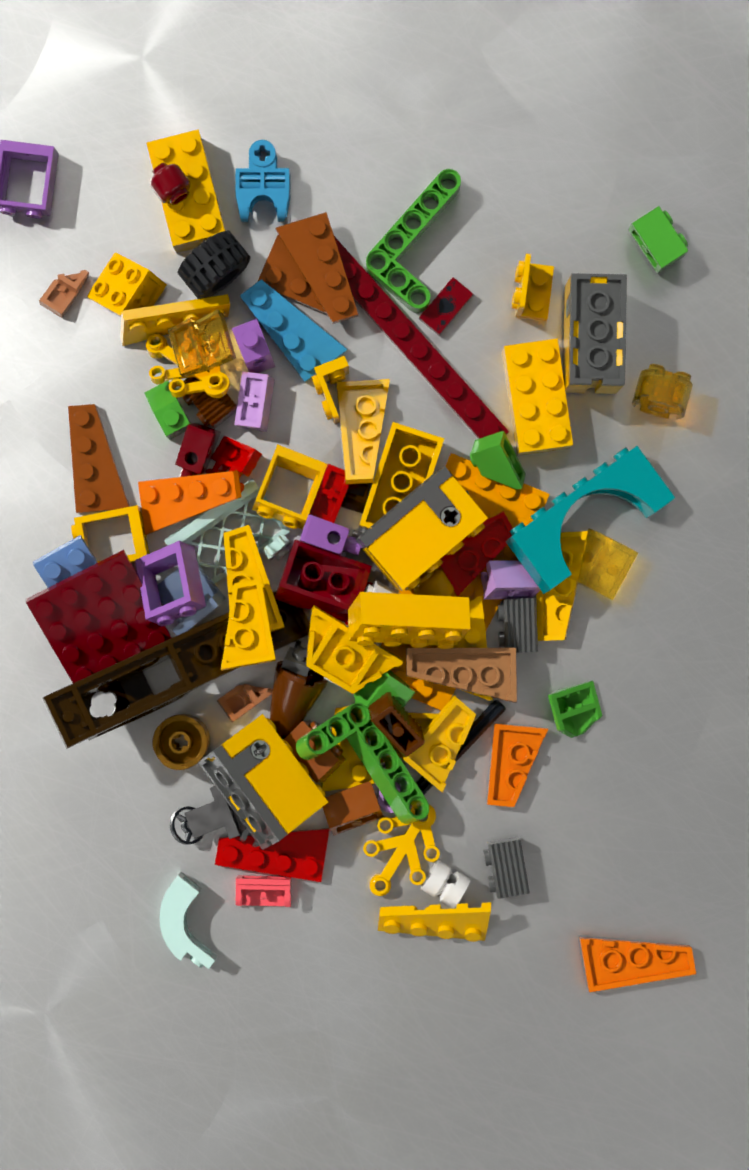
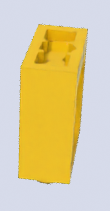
(298, 464)
(136, 524)

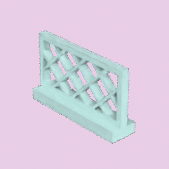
(213, 516)

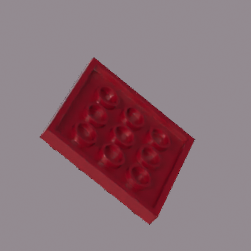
(96, 617)

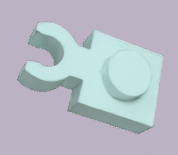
(277, 548)

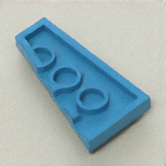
(291, 330)

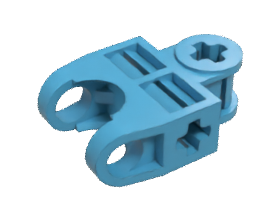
(263, 182)

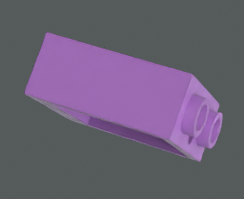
(29, 152)
(162, 560)

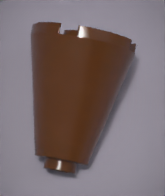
(293, 698)

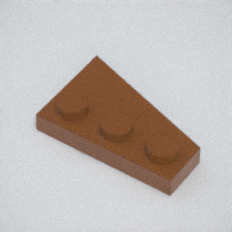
(286, 278)

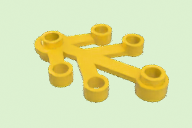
(206, 378)
(404, 845)

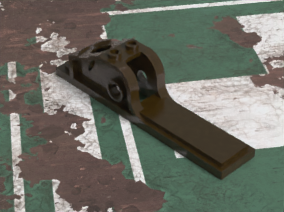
(195, 658)

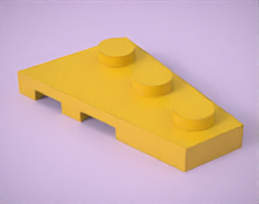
(248, 628)

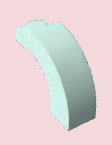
(174, 922)

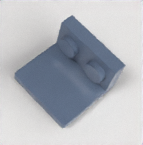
(171, 590)

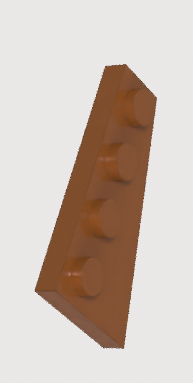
(318, 258)
(94, 468)

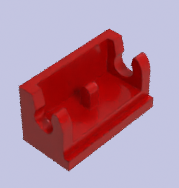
(330, 494)

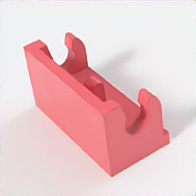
(263, 890)

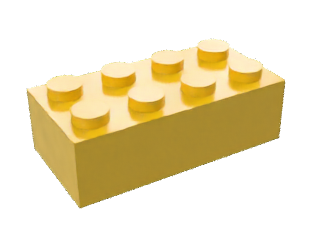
(199, 213)
(537, 397)
(404, 465)
(408, 619)

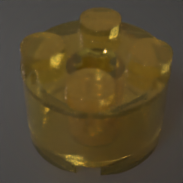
(662, 392)

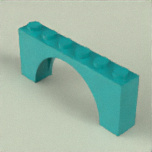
(539, 542)

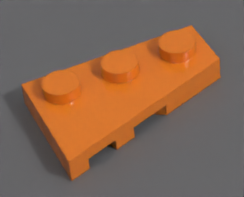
(511, 760)

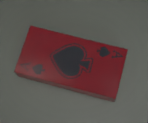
(446, 306)

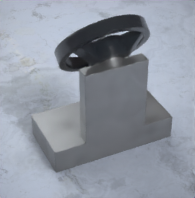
(206, 819)

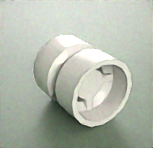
(445, 884)

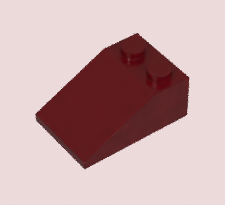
(321, 579)

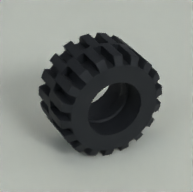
(214, 264)

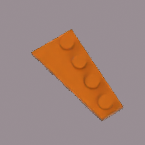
(180, 498)
(628, 963)

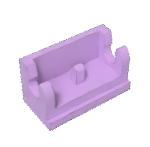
(254, 401)
(507, 581)

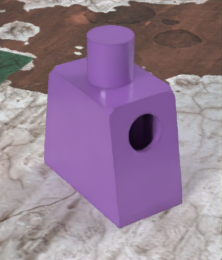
(253, 346)
(317, 532)

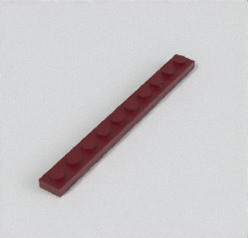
(418, 349)

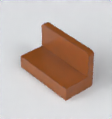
(352, 808)

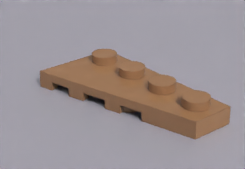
(474, 670)

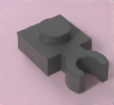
(296, 660)

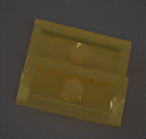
(201, 343)
(605, 564)

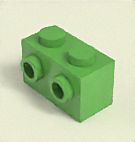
(658, 239)

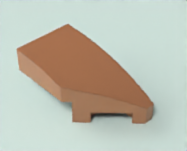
(63, 292)
(242, 699)

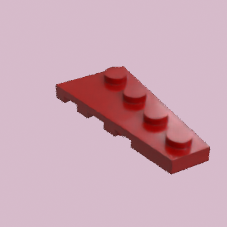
(296, 855)

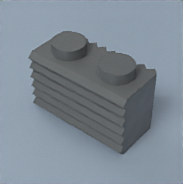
(519, 624)
(507, 868)

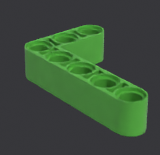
(409, 237)
(370, 757)

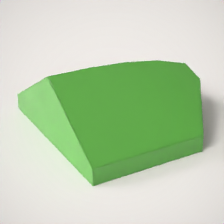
(387, 683)
(575, 708)

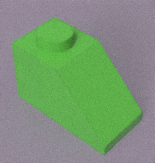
(167, 410)
(498, 460)

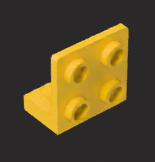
(126, 286)
(534, 290)
(334, 372)

